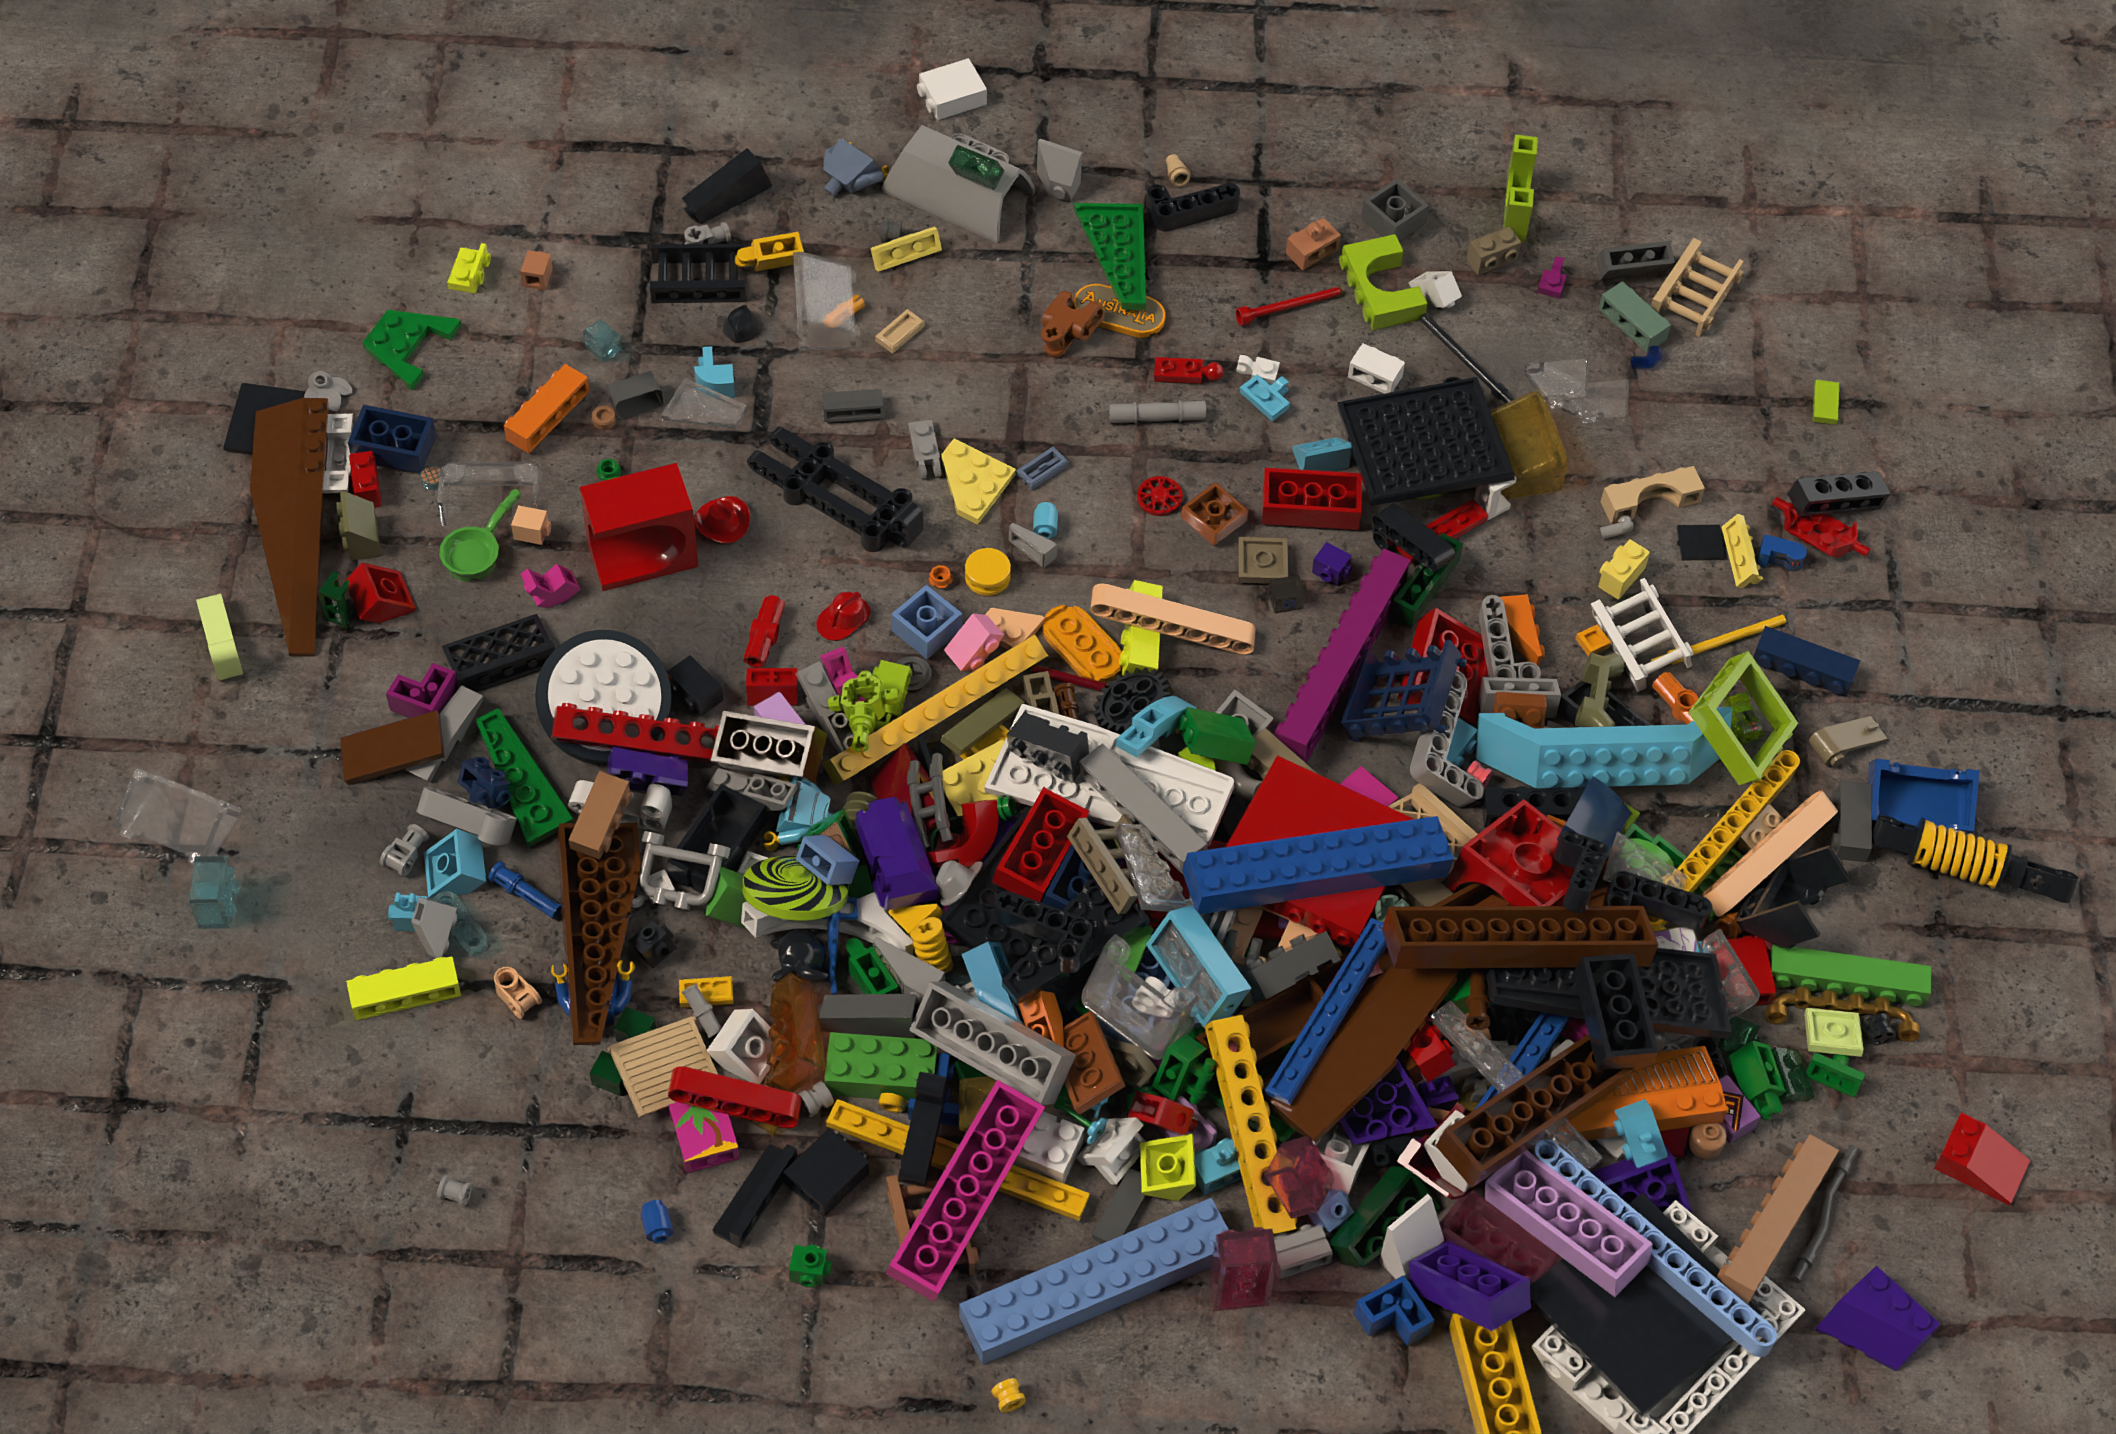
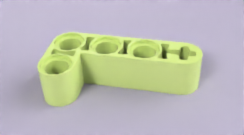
(219, 637)

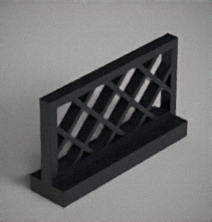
(505, 666)

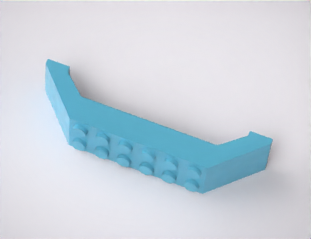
(1608, 753)

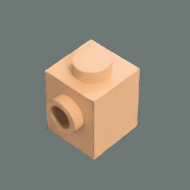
(530, 525)

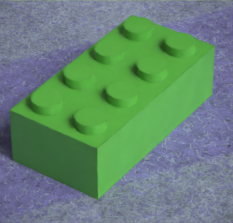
(877, 1065)

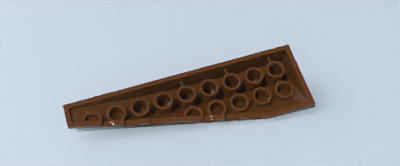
(595, 919)

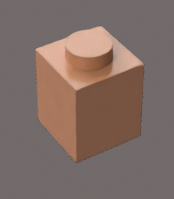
(536, 270)

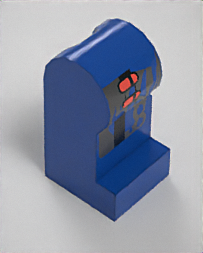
(1781, 553)

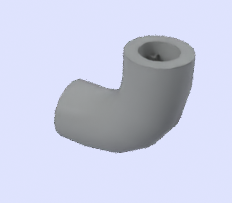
(1243, 783)

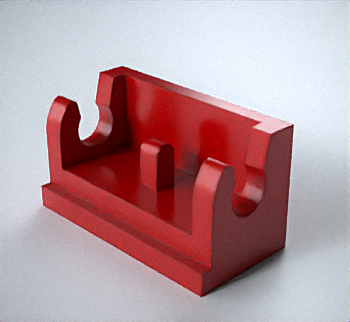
(766, 682)

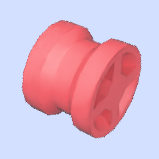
(1480, 773)

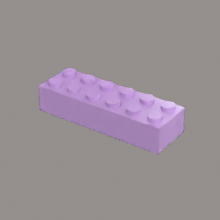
(1569, 1222)

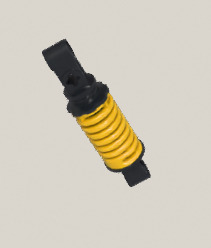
(1971, 856)

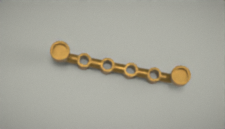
(1777, 1013)

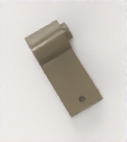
(1837, 740)

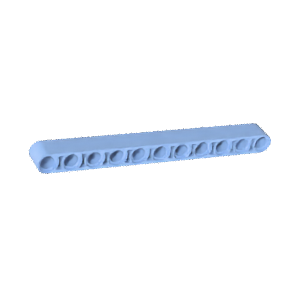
(1668, 1252)

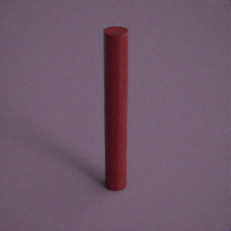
(1070, 678)

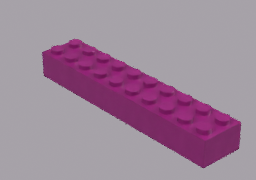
(1341, 659)

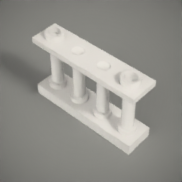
(1616, 634)

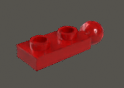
(1185, 370)

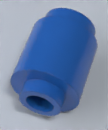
(656, 1221)

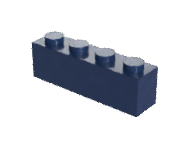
(1806, 661)

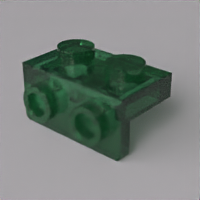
(1792, 1075)

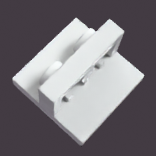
(1114, 1149)

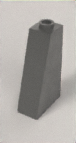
(869, 1014)

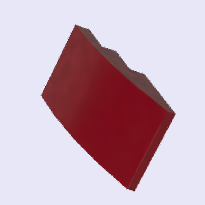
(891, 781)

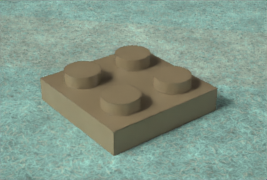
(1262, 559)

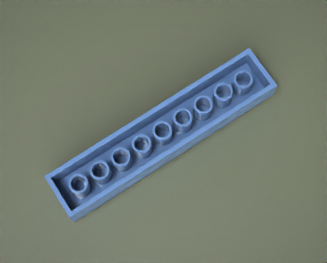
(1092, 1282)

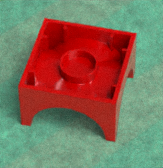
(1515, 859)

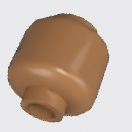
(1707, 1140)

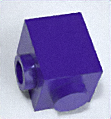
(1332, 564)

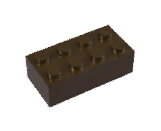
(769, 747)

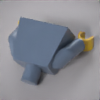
(850, 169)

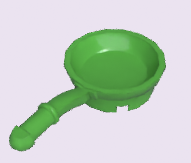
(474, 550)

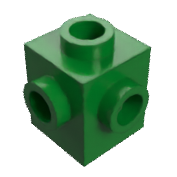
(809, 1265)

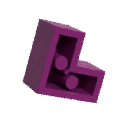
(417, 698)

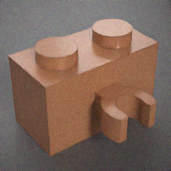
(1313, 243)

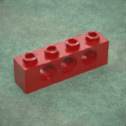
(1429, 1052)

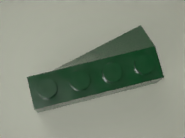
(1365, 1230)

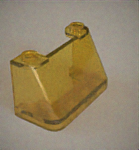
(1531, 446)

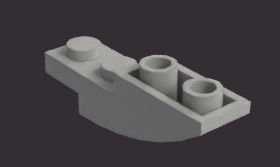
(818, 690)
(764, 789)

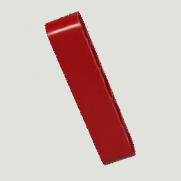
(734, 1097)

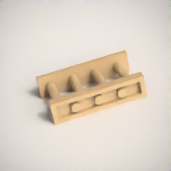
(1683, 270)

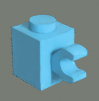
(403, 911)

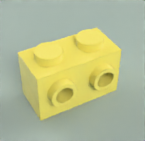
(1623, 569)

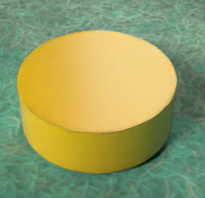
(892, 1102)

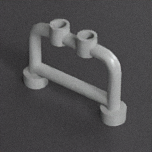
(682, 900)

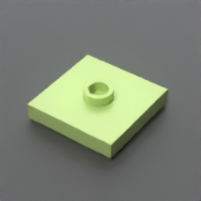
(1833, 1032)

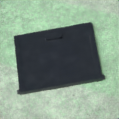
(249, 400)

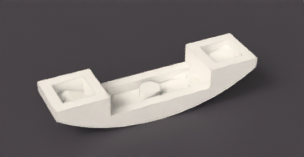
(338, 470)

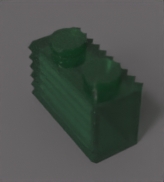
(976, 167)

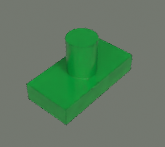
(1835, 1073)

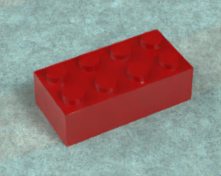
(1311, 498)
(1039, 846)

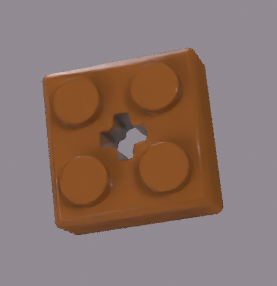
(1214, 513)
(1522, 707)

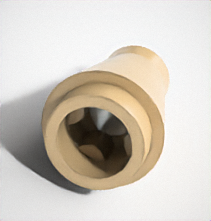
(1177, 172)

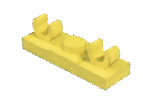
(906, 249)
(1741, 551)

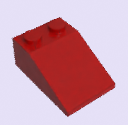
(1982, 1159)

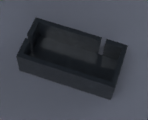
(734, 825)

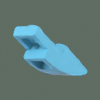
(1152, 722)

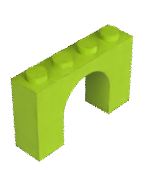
(1518, 192)
(1379, 306)

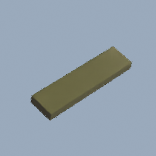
(982, 721)

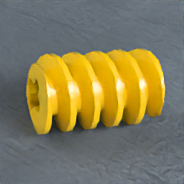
(931, 944)

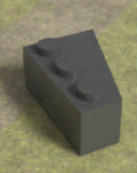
(1289, 964)

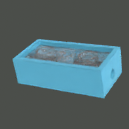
(1199, 963)

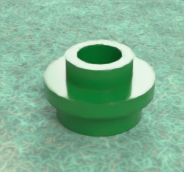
(608, 465)
(1006, 807)

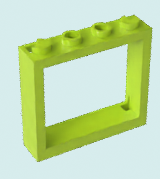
(1720, 735)

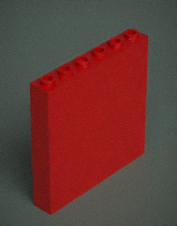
(1305, 803)

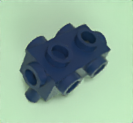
(484, 783)

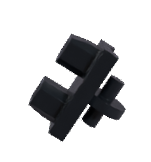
(1389, 1148)

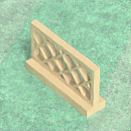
(1429, 806)

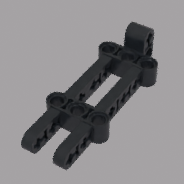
(895, 516)

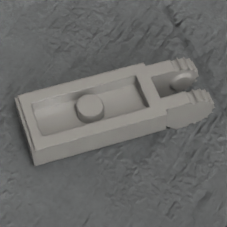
(924, 447)

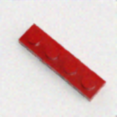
(1455, 523)

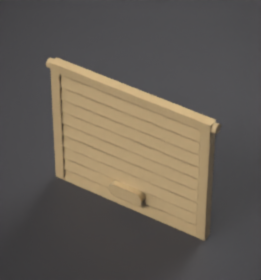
(649, 1058)

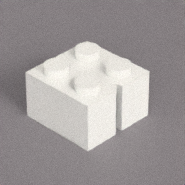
(1051, 1148)

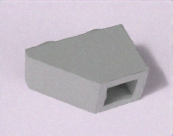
(433, 924)

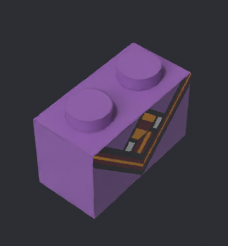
(1740, 1114)

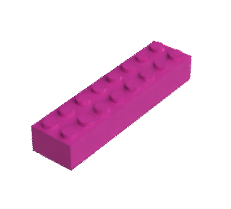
(965, 1190)

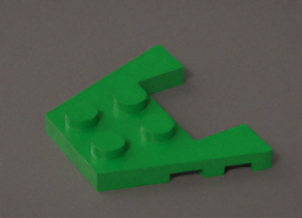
(399, 335)

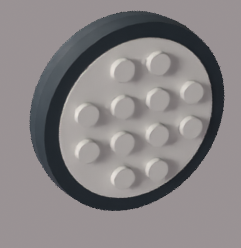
(602, 672)

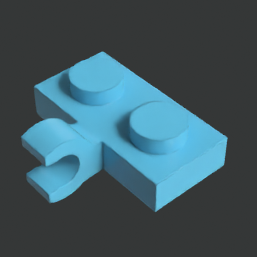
(1267, 397)

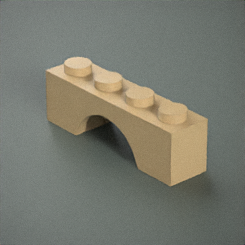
(1679, 486)

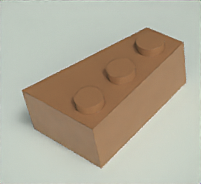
(600, 815)

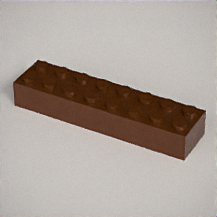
(1528, 1112)

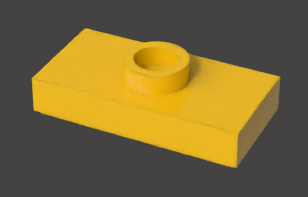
(714, 990)

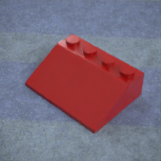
(1434, 630)

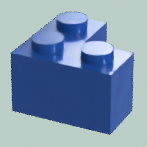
(1396, 1305)

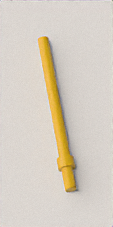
(1732, 636)

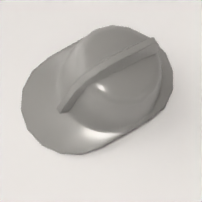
(955, 880)

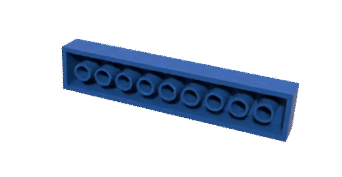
(1317, 865)

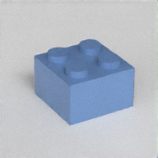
(926, 622)

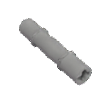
(1157, 412)

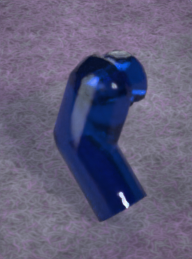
(1649, 360)

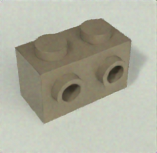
(1493, 250)

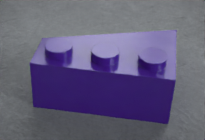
(648, 768)
(1388, 1110)
(1656, 1180)
(1880, 1321)

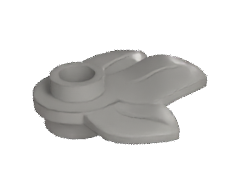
(332, 389)

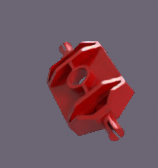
(1835, 537)

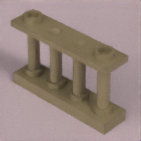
(1102, 862)

